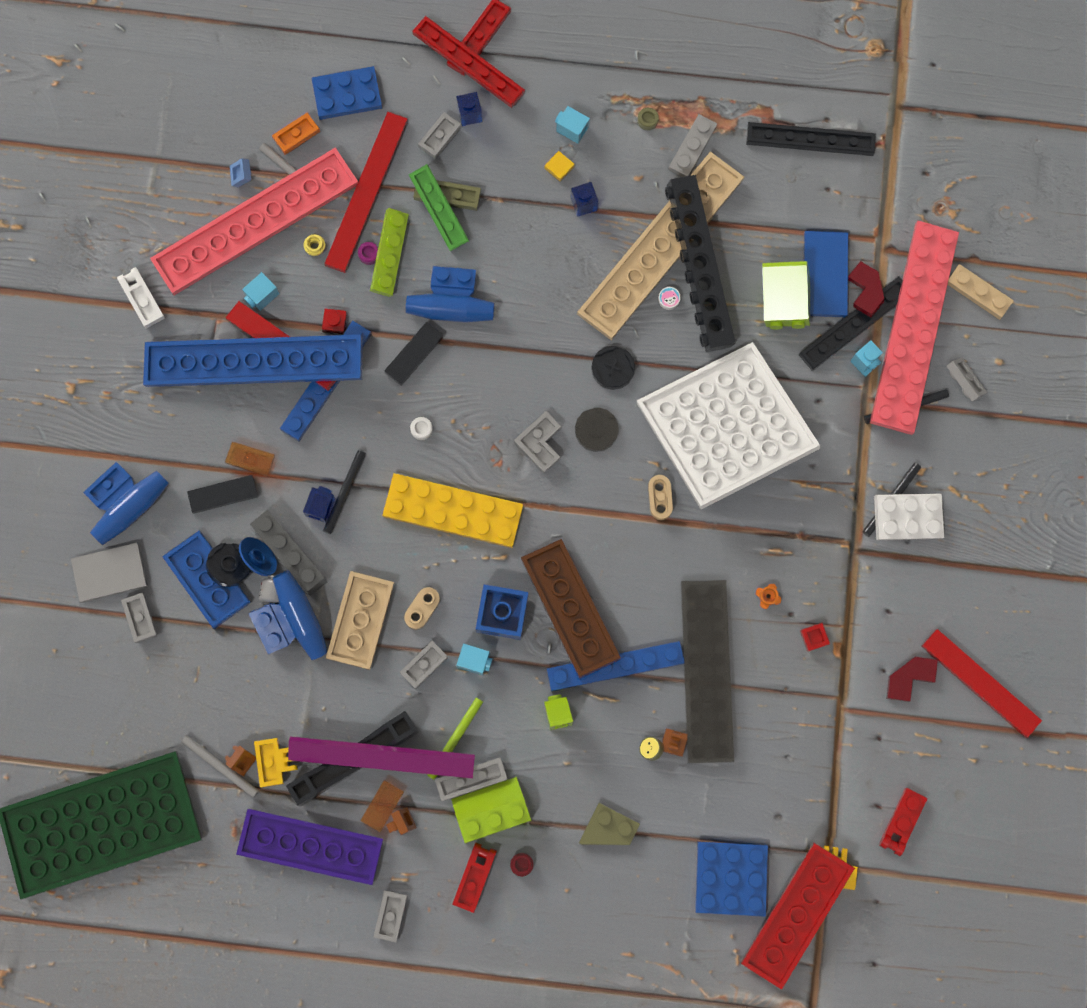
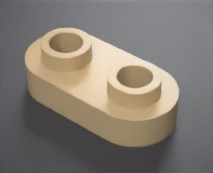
(660, 498)
(423, 608)

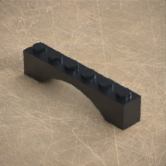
(327, 775)

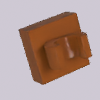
(674, 742)
(240, 760)
(402, 821)

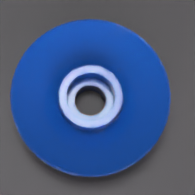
(257, 556)

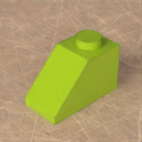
(558, 712)

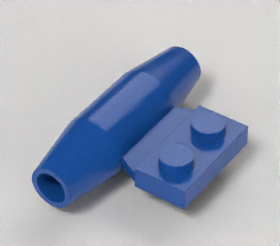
(451, 298)
(122, 500)
(291, 618)

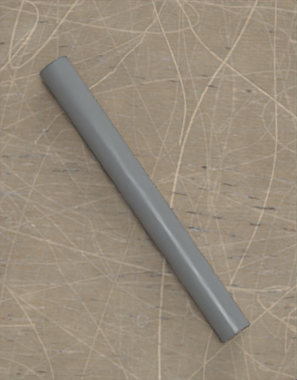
(220, 766)

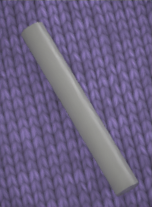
(277, 159)

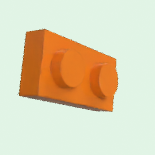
(296, 133)

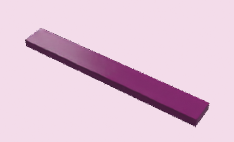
(381, 757)

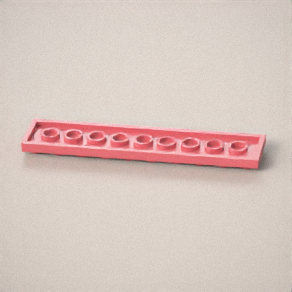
(254, 221)
(914, 328)

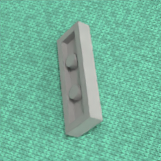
(692, 146)
(483, 776)

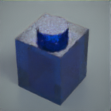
(469, 108)
(584, 199)
(319, 504)

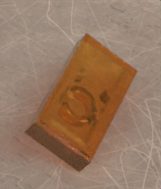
(250, 459)
(382, 806)

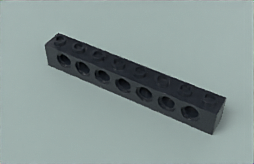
(688, 188)

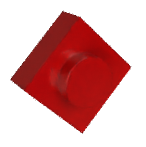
(334, 321)
(814, 637)

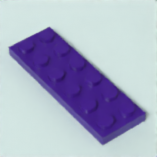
(310, 846)

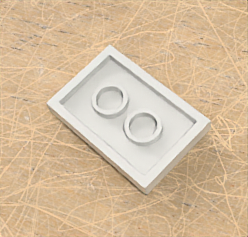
(909, 516)

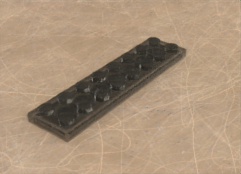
(707, 672)

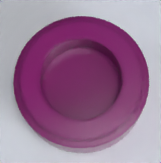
(367, 253)

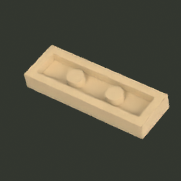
(979, 292)

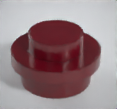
(521, 864)

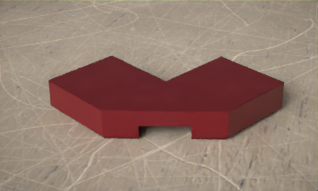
(872, 294)
(901, 680)

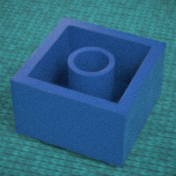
(502, 612)

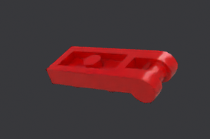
(903, 821)
(474, 878)

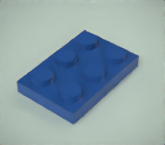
(346, 93)

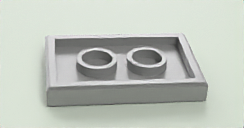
(109, 572)

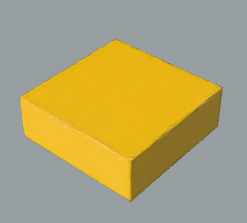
(559, 166)

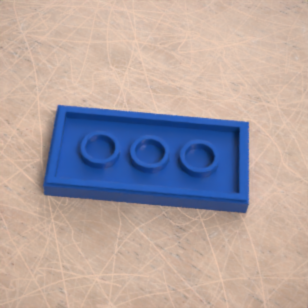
(828, 271)
(189, 566)

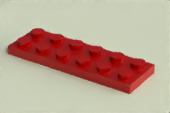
(797, 915)

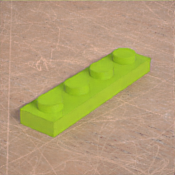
(389, 252)

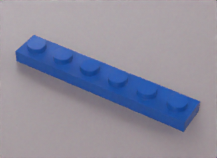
(315, 397)
(631, 663)

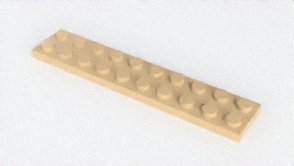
(654, 253)

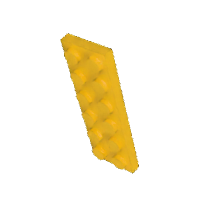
(452, 510)

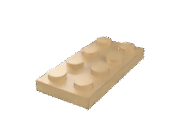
(360, 620)

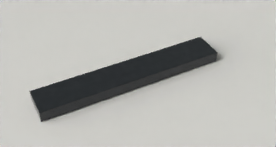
(811, 139)
(849, 329)

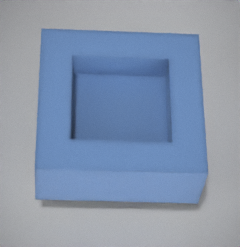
(240, 172)

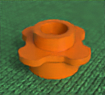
(771, 589)

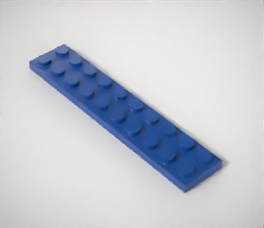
(253, 360)

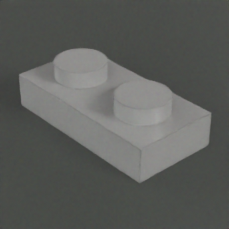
(439, 135)
(966, 378)
(139, 617)
(423, 665)
(390, 916)

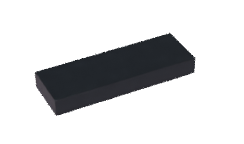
(413, 353)
(222, 494)

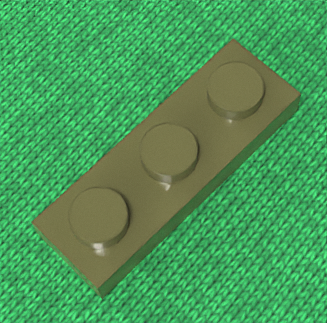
(458, 195)

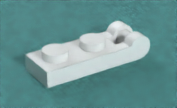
(141, 298)

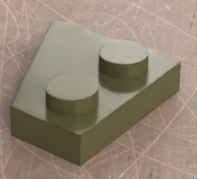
(608, 828)

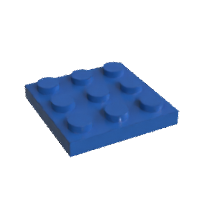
(731, 879)

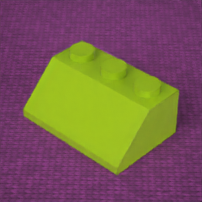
(490, 810)

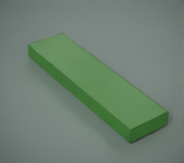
(438, 207)

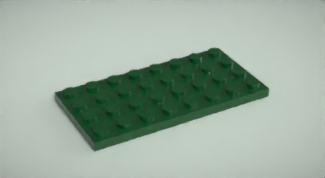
(99, 825)

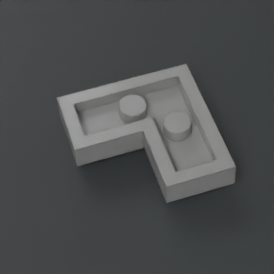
(534, 440)

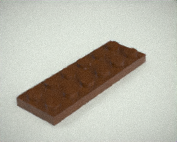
(570, 608)

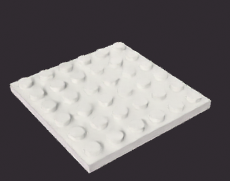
(727, 425)

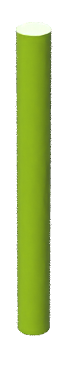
(461, 728)

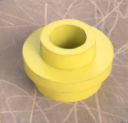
(311, 240)

